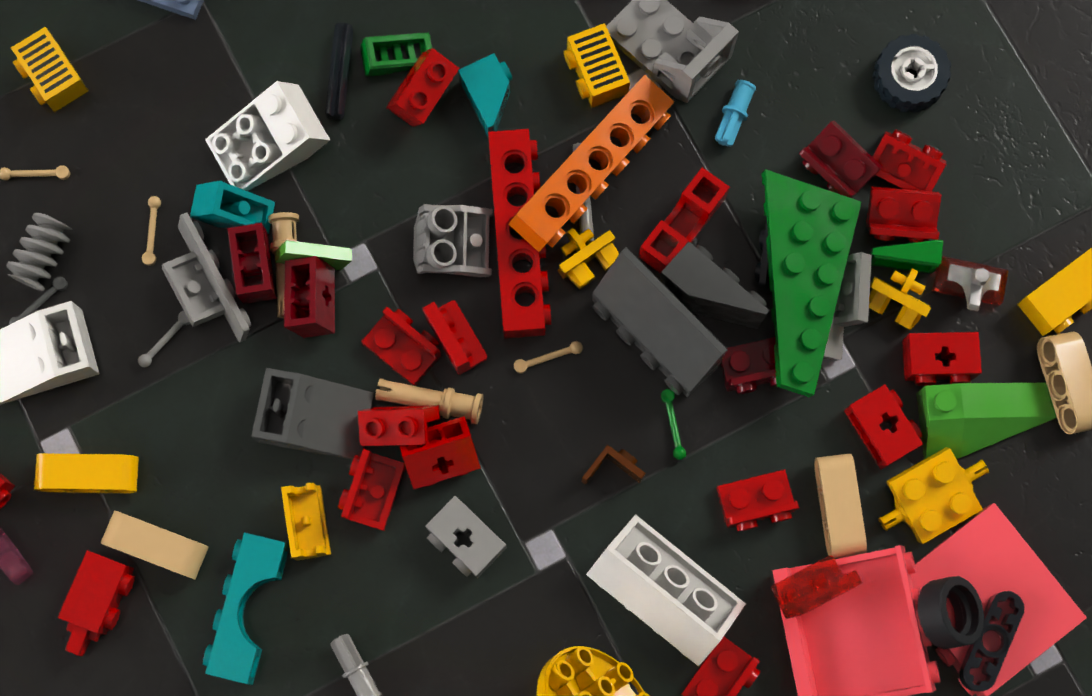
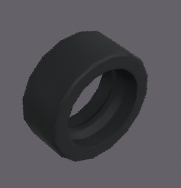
(934, 614)

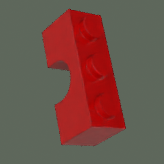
(686, 220)

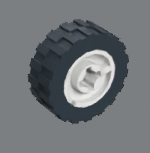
(900, 87)

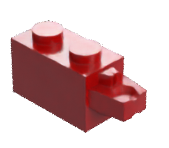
(94, 600)

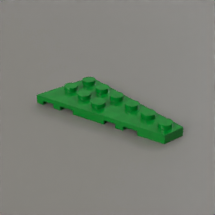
(806, 266)

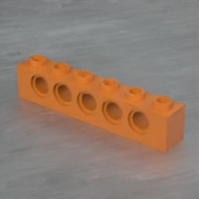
(643, 100)

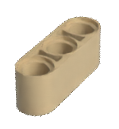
(1068, 379)
(840, 505)
(154, 544)

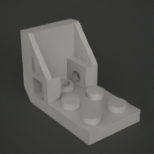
(671, 47)

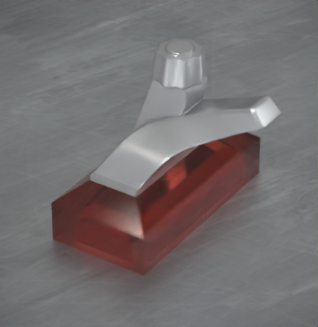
(971, 281)

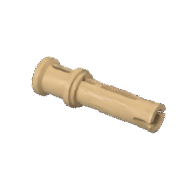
(283, 229)
(449, 401)

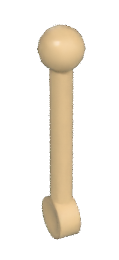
(61, 172)
(149, 257)
(521, 365)

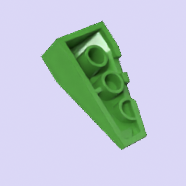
(979, 414)

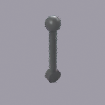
(59, 284)

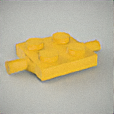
(934, 495)

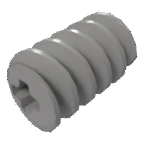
(38, 251)

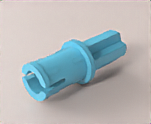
(735, 113)

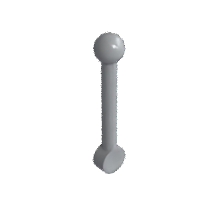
(145, 359)

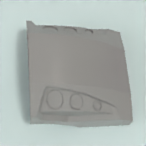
(452, 240)

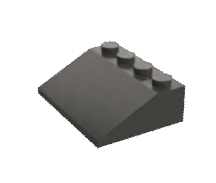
(657, 324)

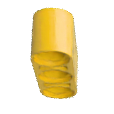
(86, 473)

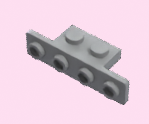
(200, 284)
(852, 302)

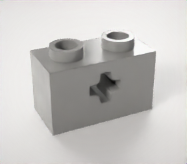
(457, 518)

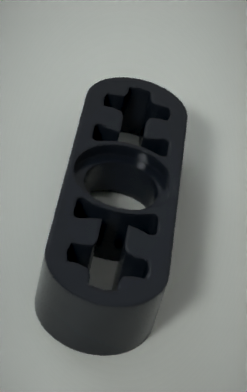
(989, 669)

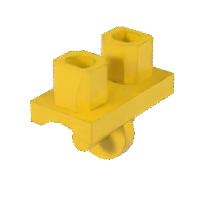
(575, 266)
(912, 307)

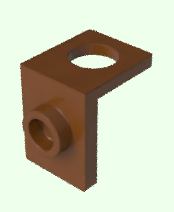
(621, 459)

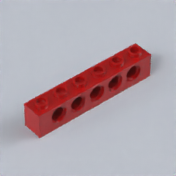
(518, 320)

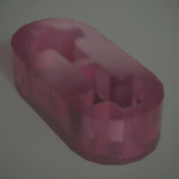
(12, 561)

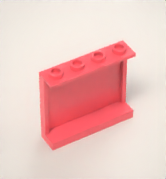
(998, 560)
(865, 637)

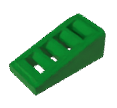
(382, 43)
(921, 256)

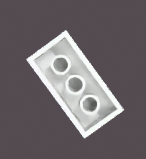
(666, 590)

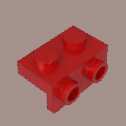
(371, 490)

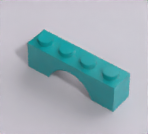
(233, 652)

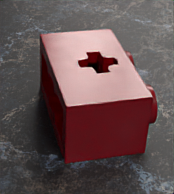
(252, 263)
(309, 297)

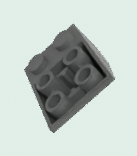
(710, 290)
(309, 414)

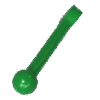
(667, 397)

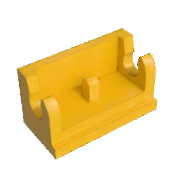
(306, 521)

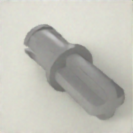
(354, 666)

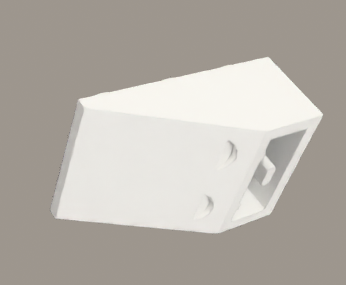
(267, 136)
(45, 352)

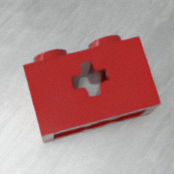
(422, 87)
(959, 348)
(888, 444)
(444, 456)

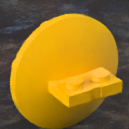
(586, 673)

